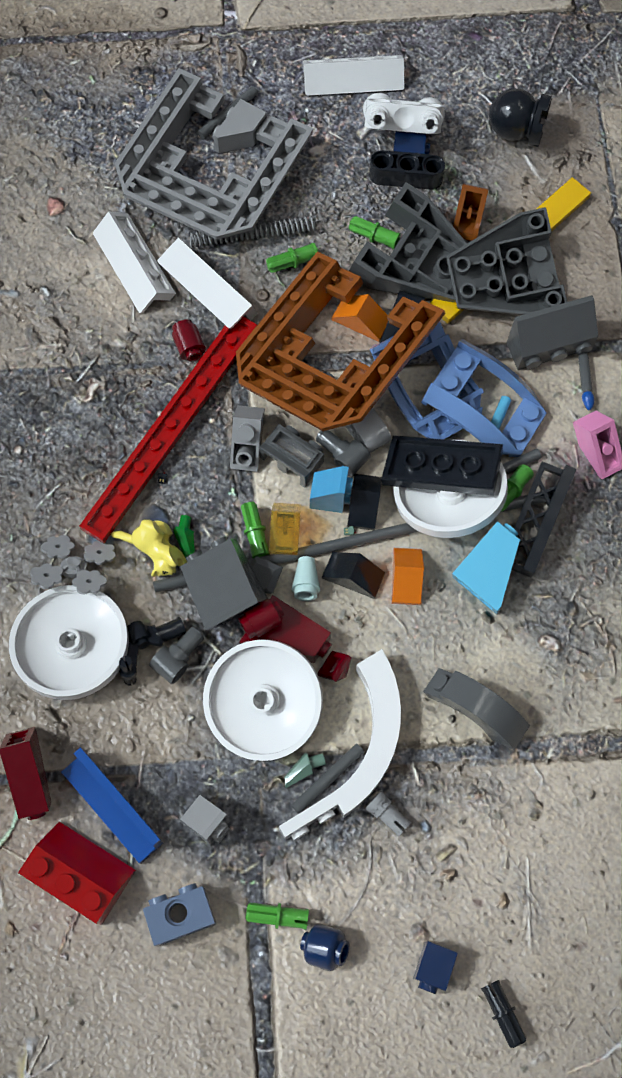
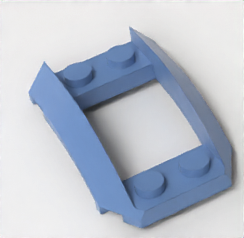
(453, 378)
(434, 424)

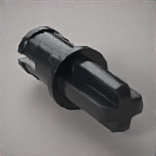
(504, 1014)

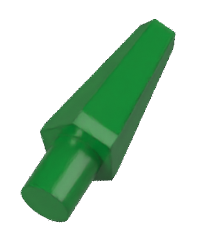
(185, 536)

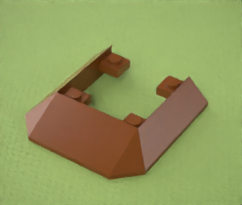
(274, 351)

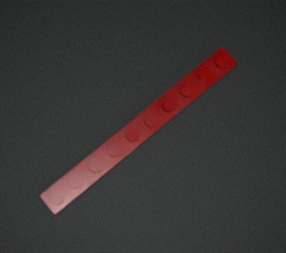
(165, 432)

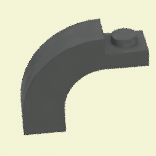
(479, 704)

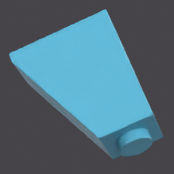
(489, 566)

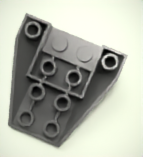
(508, 268)

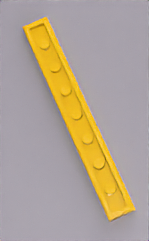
(558, 206)

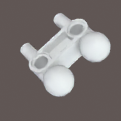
(401, 115)

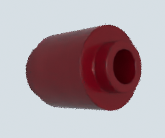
(188, 340)
(261, 618)

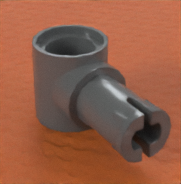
(345, 453)
(172, 661)

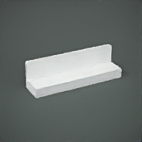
(353, 75)
(132, 260)
(206, 284)

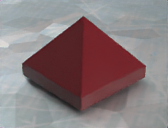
(335, 666)

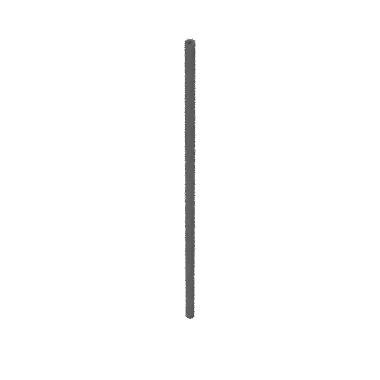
(338, 544)

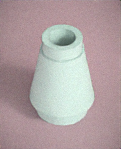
(306, 580)

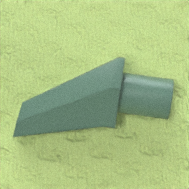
(303, 768)

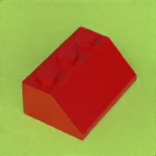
(77, 872)

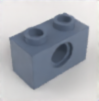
(159, 918)

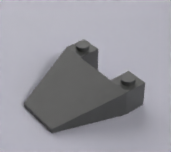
(419, 258)

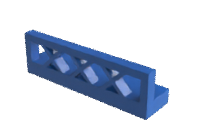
(112, 807)

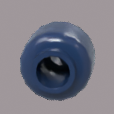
(325, 947)

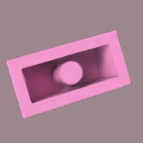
(599, 443)

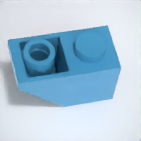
(331, 489)

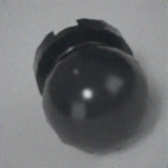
(518, 115)

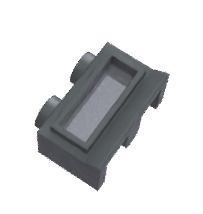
(293, 453)

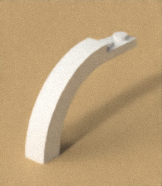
(386, 720)

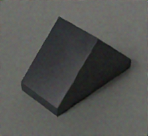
(364, 501)
(354, 573)

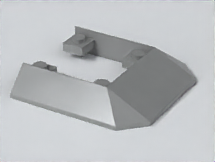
(151, 164)

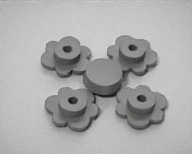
(74, 566)

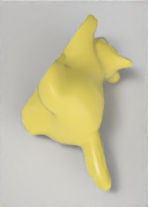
(153, 540)

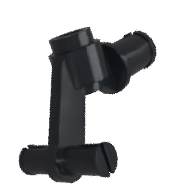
(140, 638)

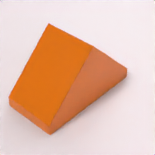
(362, 316)
(407, 576)

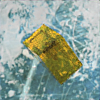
(285, 528)

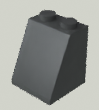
(222, 582)

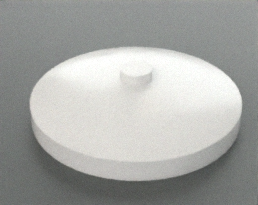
(450, 513)
(68, 643)
(263, 700)

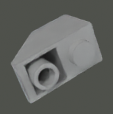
(239, 128)
(246, 438)
(206, 820)

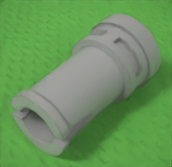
(382, 808)

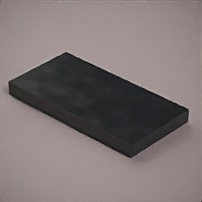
(442, 465)

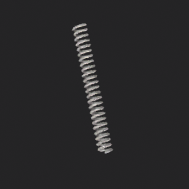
(268, 227)

